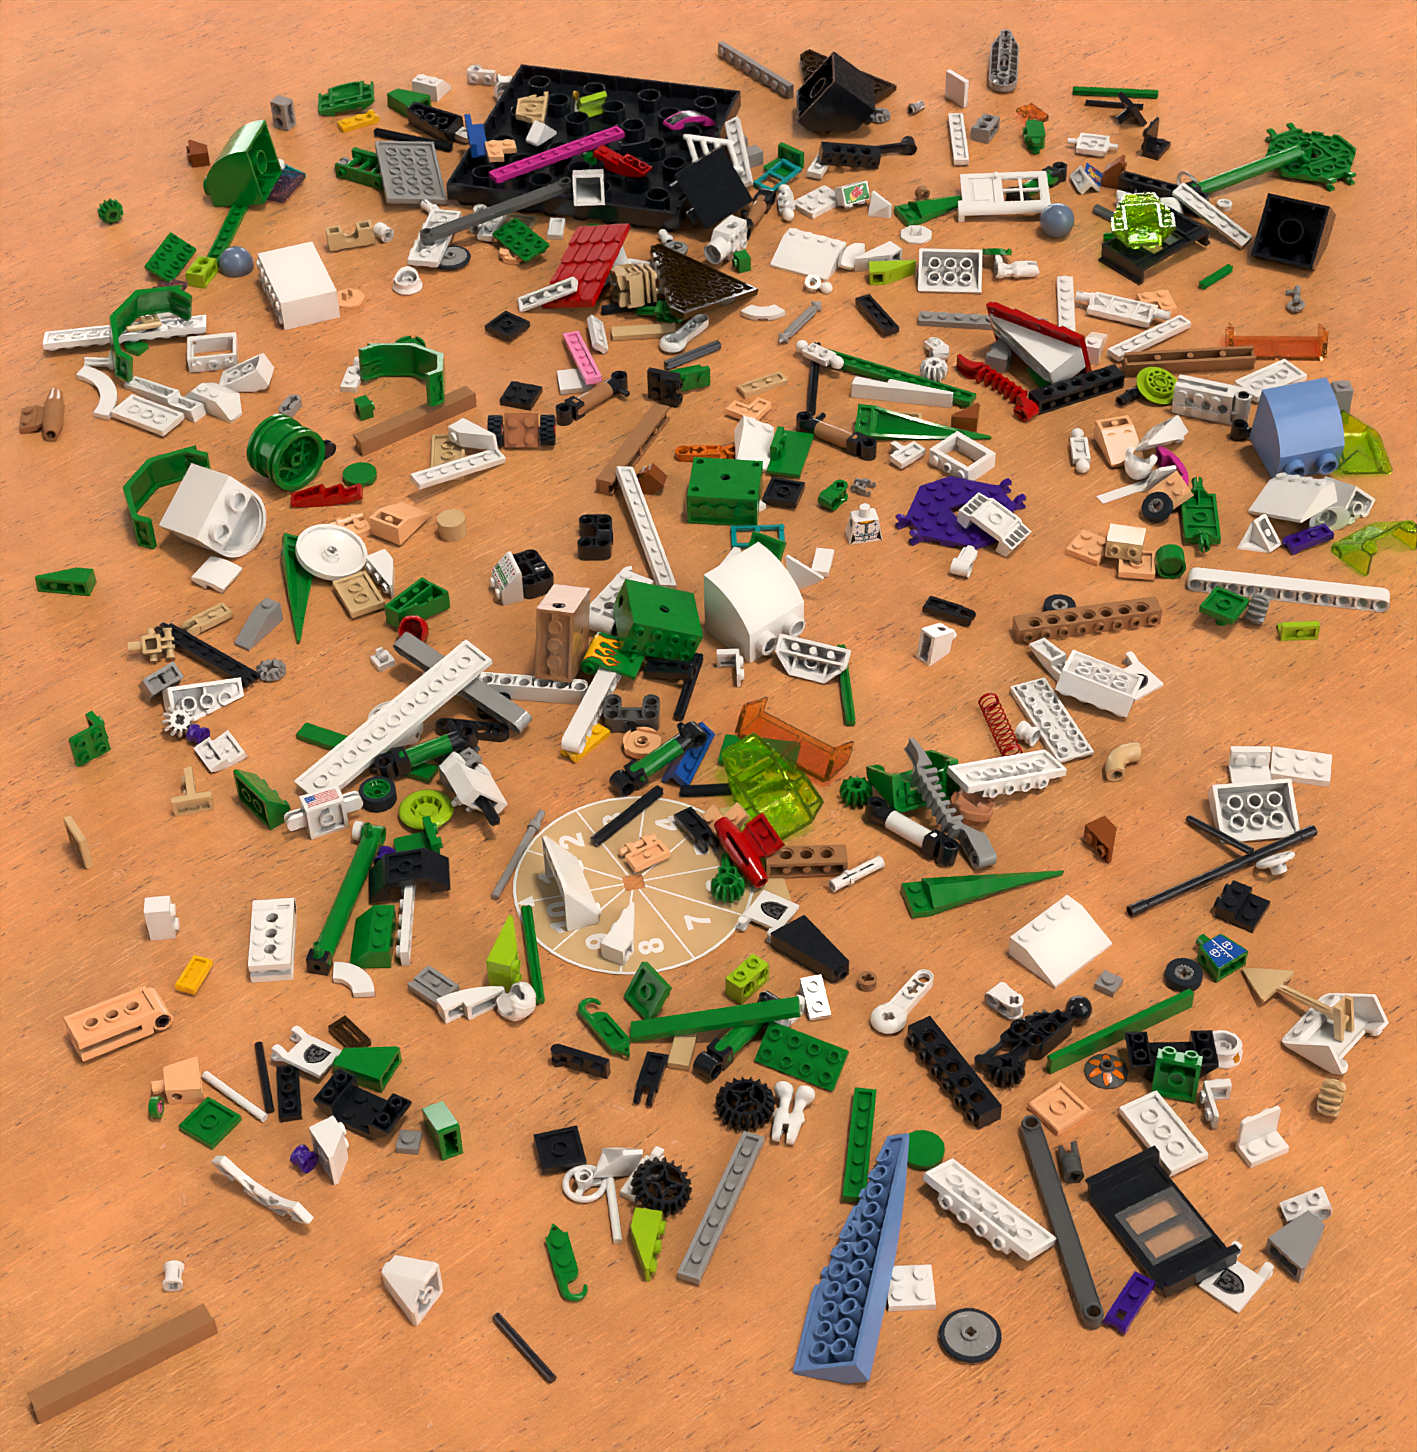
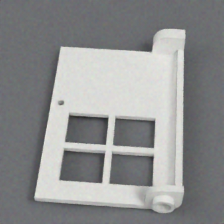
(984, 194)

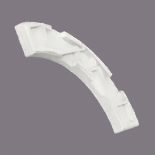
(105, 387)
(262, 1195)

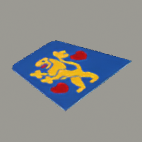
(1094, 174)

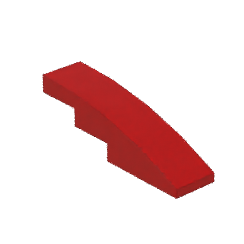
(322, 497)

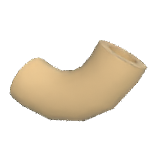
(1119, 758)

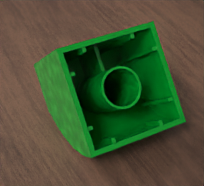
(244, 168)

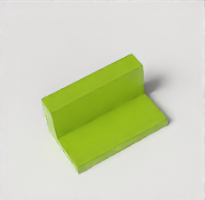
(592, 104)
(1298, 630)

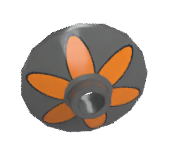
(1106, 1071)

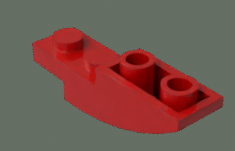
(621, 165)

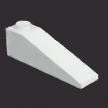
(1163, 434)
(203, 697)

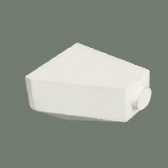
(1352, 498)
(413, 1285)

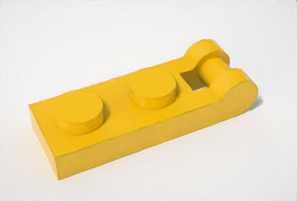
(358, 121)
(599, 734)

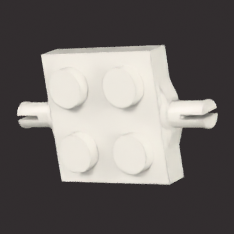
(1092, 144)

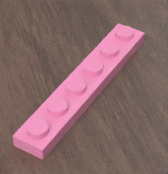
(582, 357)

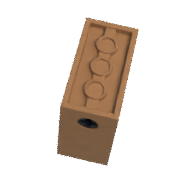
(562, 632)

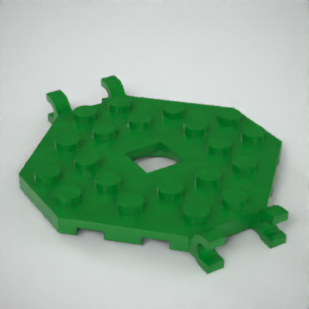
(1332, 152)

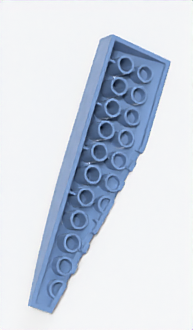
(854, 1288)

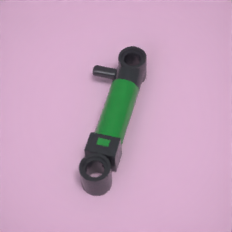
(1055, 175)
(403, 760)
(637, 772)
(721, 1051)

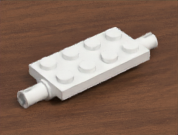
(1121, 308)

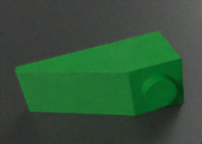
(68, 581)

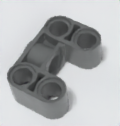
(629, 718)

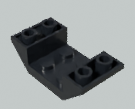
(408, 869)
(1143, 1053)
(359, 1109)

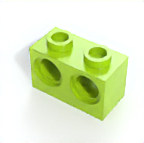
(201, 272)
(747, 979)

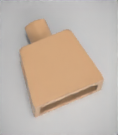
(181, 1082)

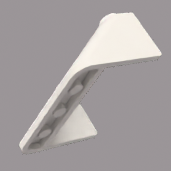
(568, 873)
(1314, 1032)

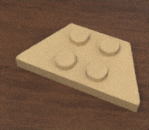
(532, 108)

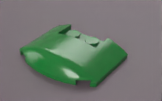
(346, 97)

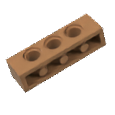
(807, 861)

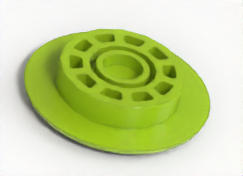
(1156, 385)
(423, 804)

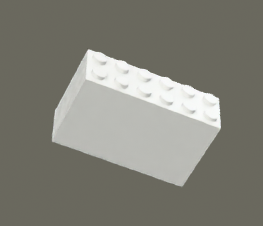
(298, 285)

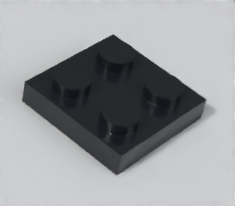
(507, 326)
(521, 395)
(783, 492)
(559, 1150)

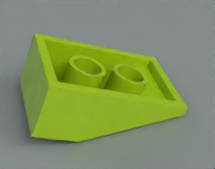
(503, 961)

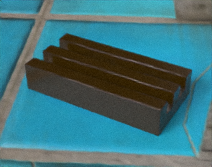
(365, 1040)

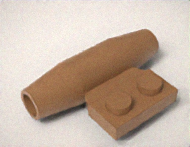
(48, 416)

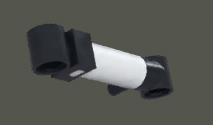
(931, 842)

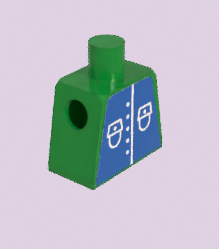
(1220, 956)

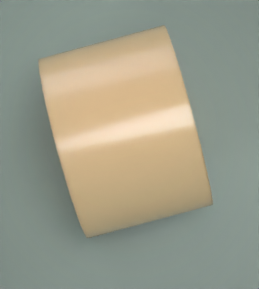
(451, 525)

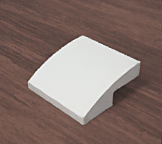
(217, 574)
(220, 752)

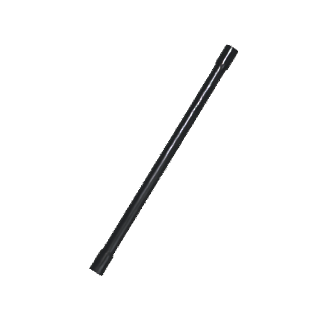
(1145, 904)

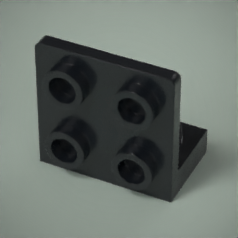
(1152, 146)

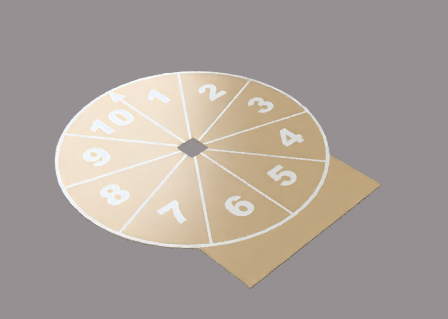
(673, 913)

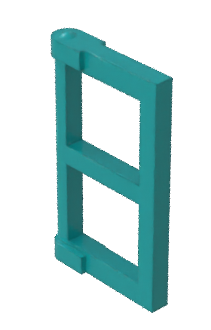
(771, 172)
(780, 527)

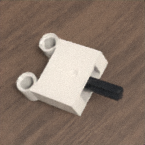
(474, 788)

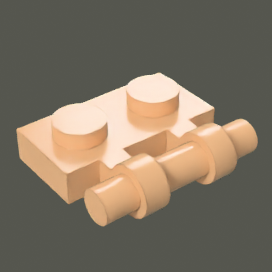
(360, 528)
(644, 852)

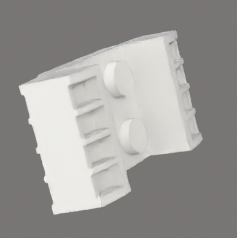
(995, 521)

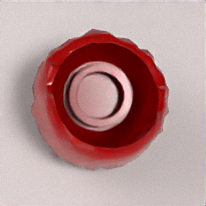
(414, 625)

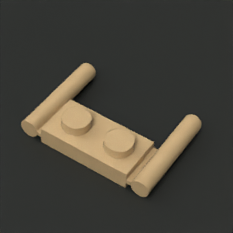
(147, 321)

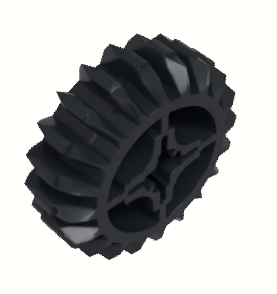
(743, 1097)
(671, 1181)

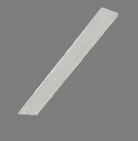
(1121, 492)

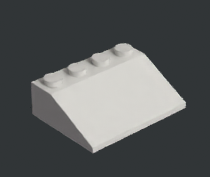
(808, 254)
(950, 271)
(1294, 497)
(1099, 683)
(1254, 809)
(1059, 942)

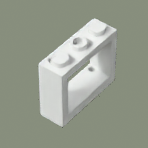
(212, 343)
(983, 456)

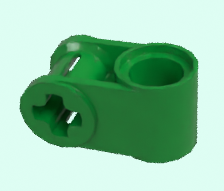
(834, 495)

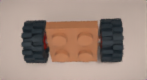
(522, 429)

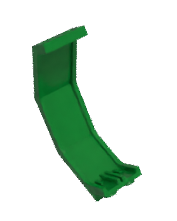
(141, 303)
(405, 360)
(152, 475)

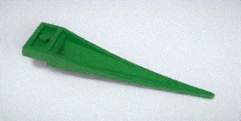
(923, 210)
(891, 425)
(297, 581)
(942, 893)

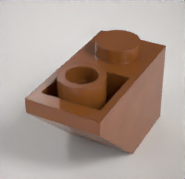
(197, 154)
(1113, 172)
(651, 479)
(1101, 837)

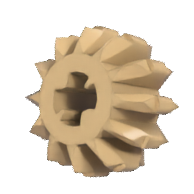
(1331, 1097)

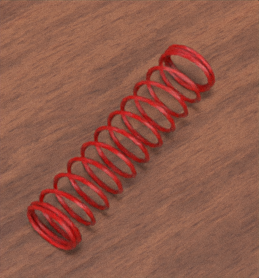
(990, 708)

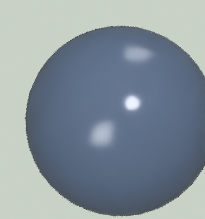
(1057, 220)
(236, 262)

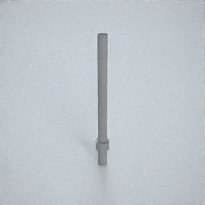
(533, 827)

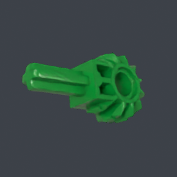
(661, 312)
(727, 883)

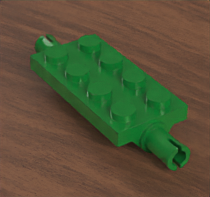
(1200, 517)

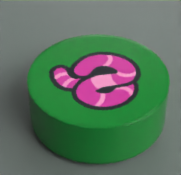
(156, 1107)

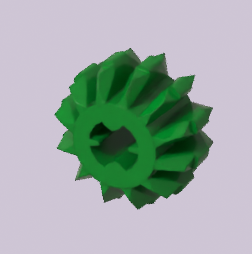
(110, 211)
(855, 791)

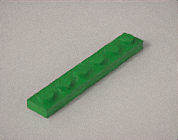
(859, 1143)

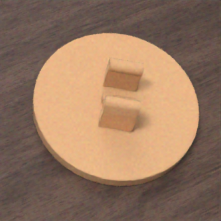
(350, 298)

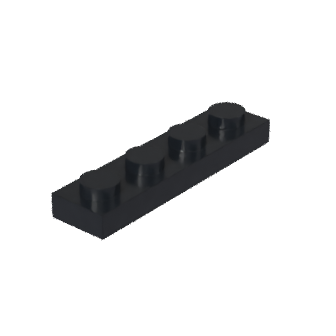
(877, 315)

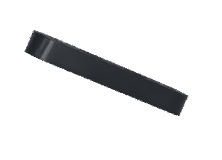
(496, 728)

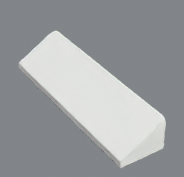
(547, 294)

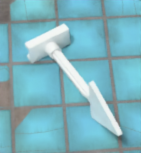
(800, 573)

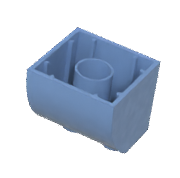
(1298, 429)

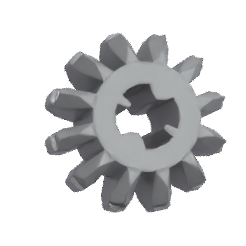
(1258, 608)

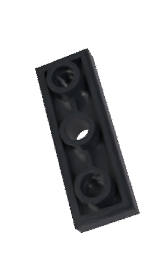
(289, 1093)

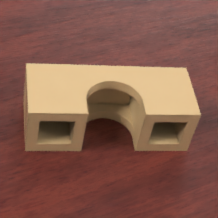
(361, 236)

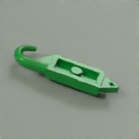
(605, 1028)
(563, 1262)

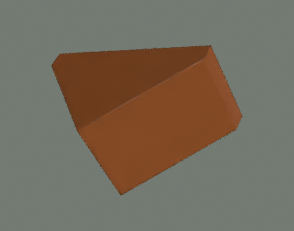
(967, 418)

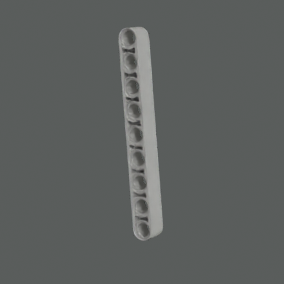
(475, 692)

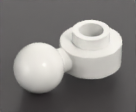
(826, 287)

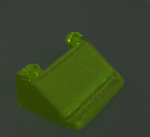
(1362, 450)
(1361, 546)

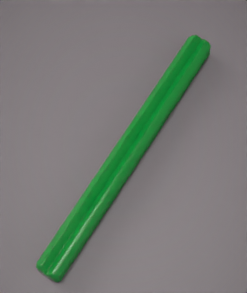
(1112, 92)
(847, 698)
(532, 953)

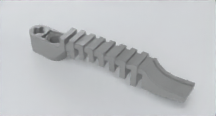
(974, 843)

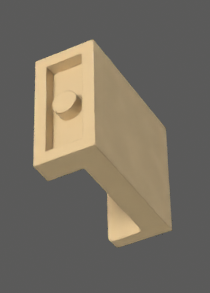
(1125, 542)

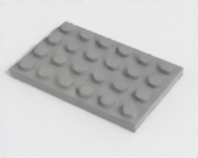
(410, 172)

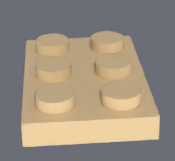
(358, 594)

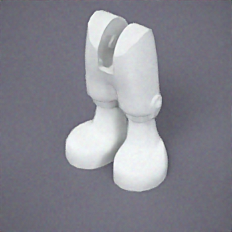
(1016, 269)
(790, 1121)

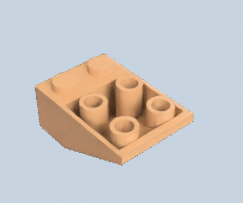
(1114, 438)
(397, 522)

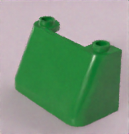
(898, 787)

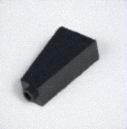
(811, 949)

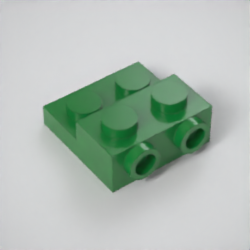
(1177, 1074)

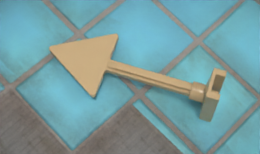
(1268, 981)

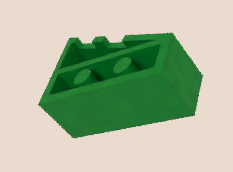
(419, 599)

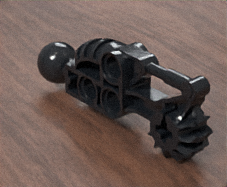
(1031, 1038)

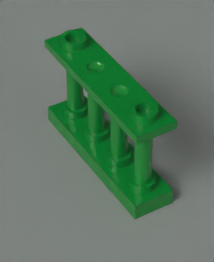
(365, 159)

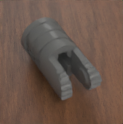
(1071, 1163)

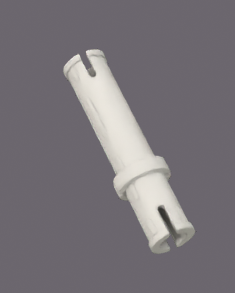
(849, 877)

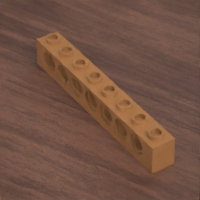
(1087, 619)

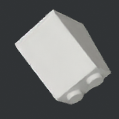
(588, 187)

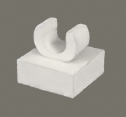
(382, 660)

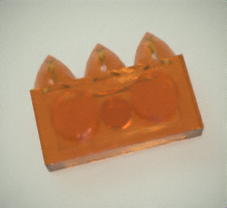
(1031, 112)

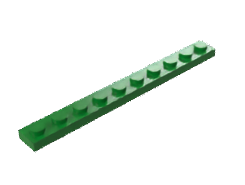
(884, 373)

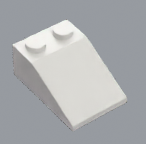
(248, 375)
(753, 440)

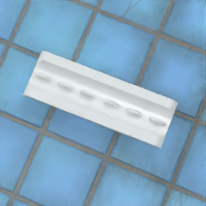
(1048, 714)

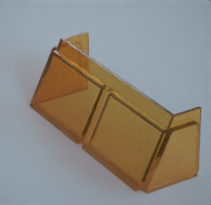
(1283, 347)
(800, 748)

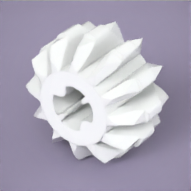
(933, 369)
(171, 716)

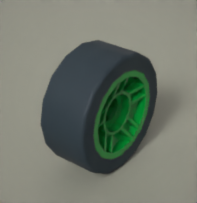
(378, 794)

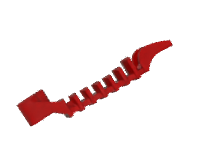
(973, 370)

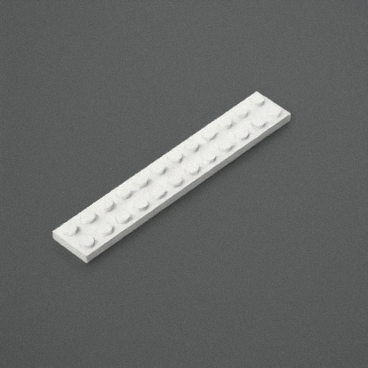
(396, 719)

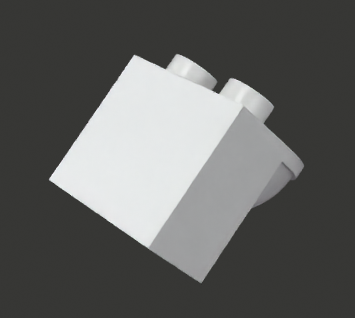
(215, 513)

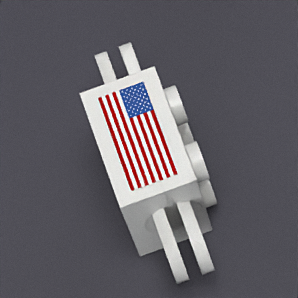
(323, 811)

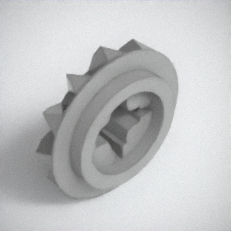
(882, 115)
(680, 247)
(278, 670)

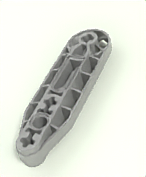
(1004, 51)

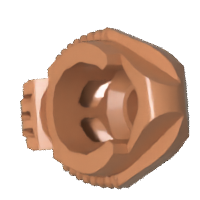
(972, 814)

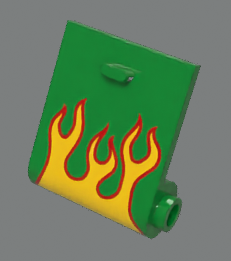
(606, 653)

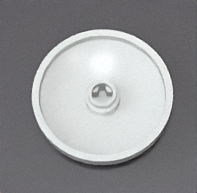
(330, 551)

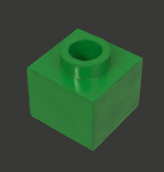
(742, 261)
(364, 407)

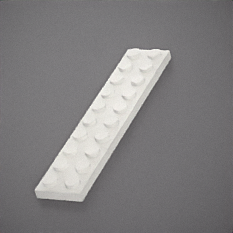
(100, 335)

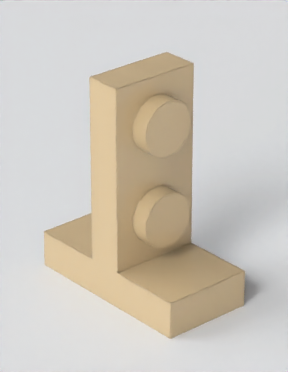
(191, 801)

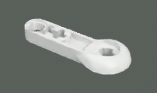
(677, 341)
(901, 1004)

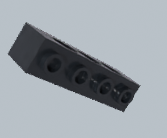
(849, 155)

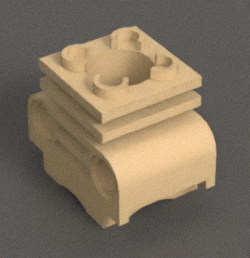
(633, 285)

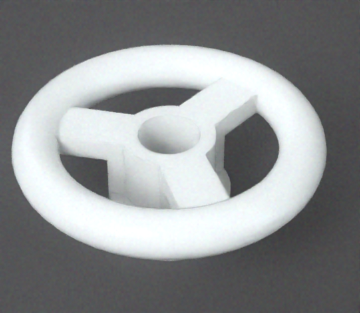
(1276, 862)
(584, 1178)

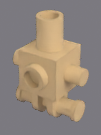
(152, 645)

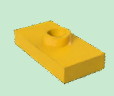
(194, 974)

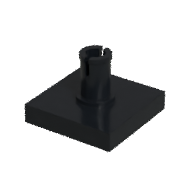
(1130, 110)

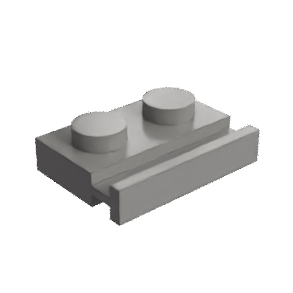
(432, 985)

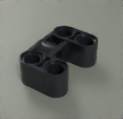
(596, 537)
(537, 575)

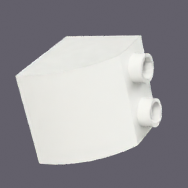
(752, 603)

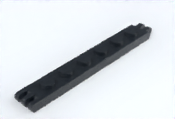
(209, 655)

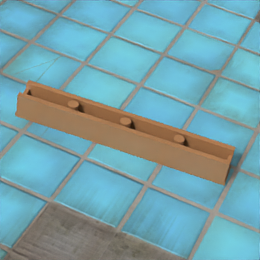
(1190, 359)
(413, 421)
(633, 447)
(122, 1363)

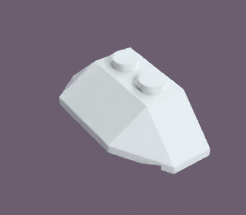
(218, 401)
(811, 659)

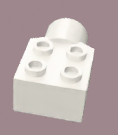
(726, 239)

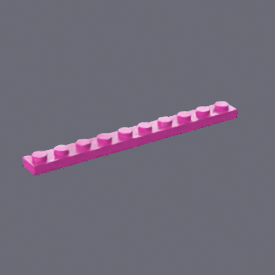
(556, 154)

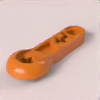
(705, 451)

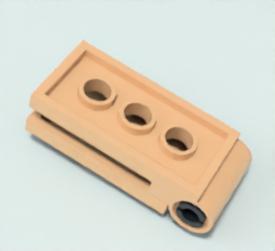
(117, 1022)

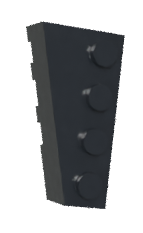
(434, 121)

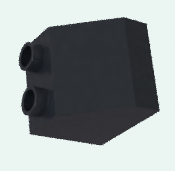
(836, 97)
(711, 188)
(1293, 232)

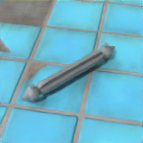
(799, 322)

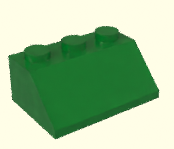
(260, 798)
(374, 937)

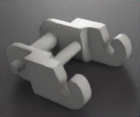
(859, 486)

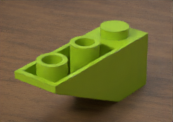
(890, 271)
(645, 1234)

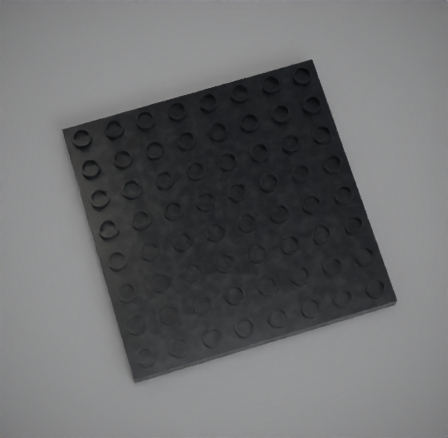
(633, 106)

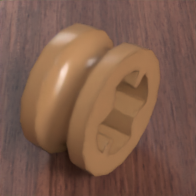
(919, 190)
(867, 975)

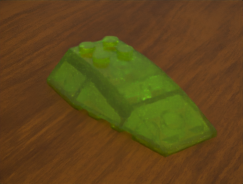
(1142, 220)
(770, 784)

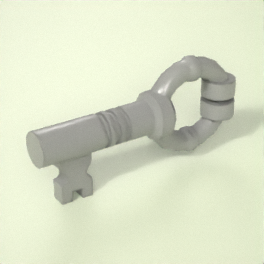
(1296, 300)

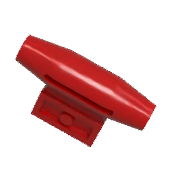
(747, 847)

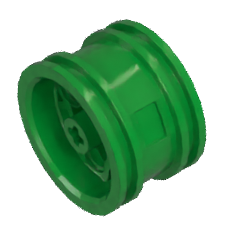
(285, 452)

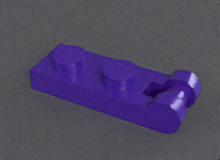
(1307, 538)
(1129, 1302)

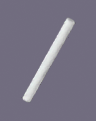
(236, 1097)
(613, 1210)

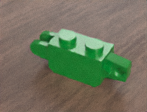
(1034, 135)

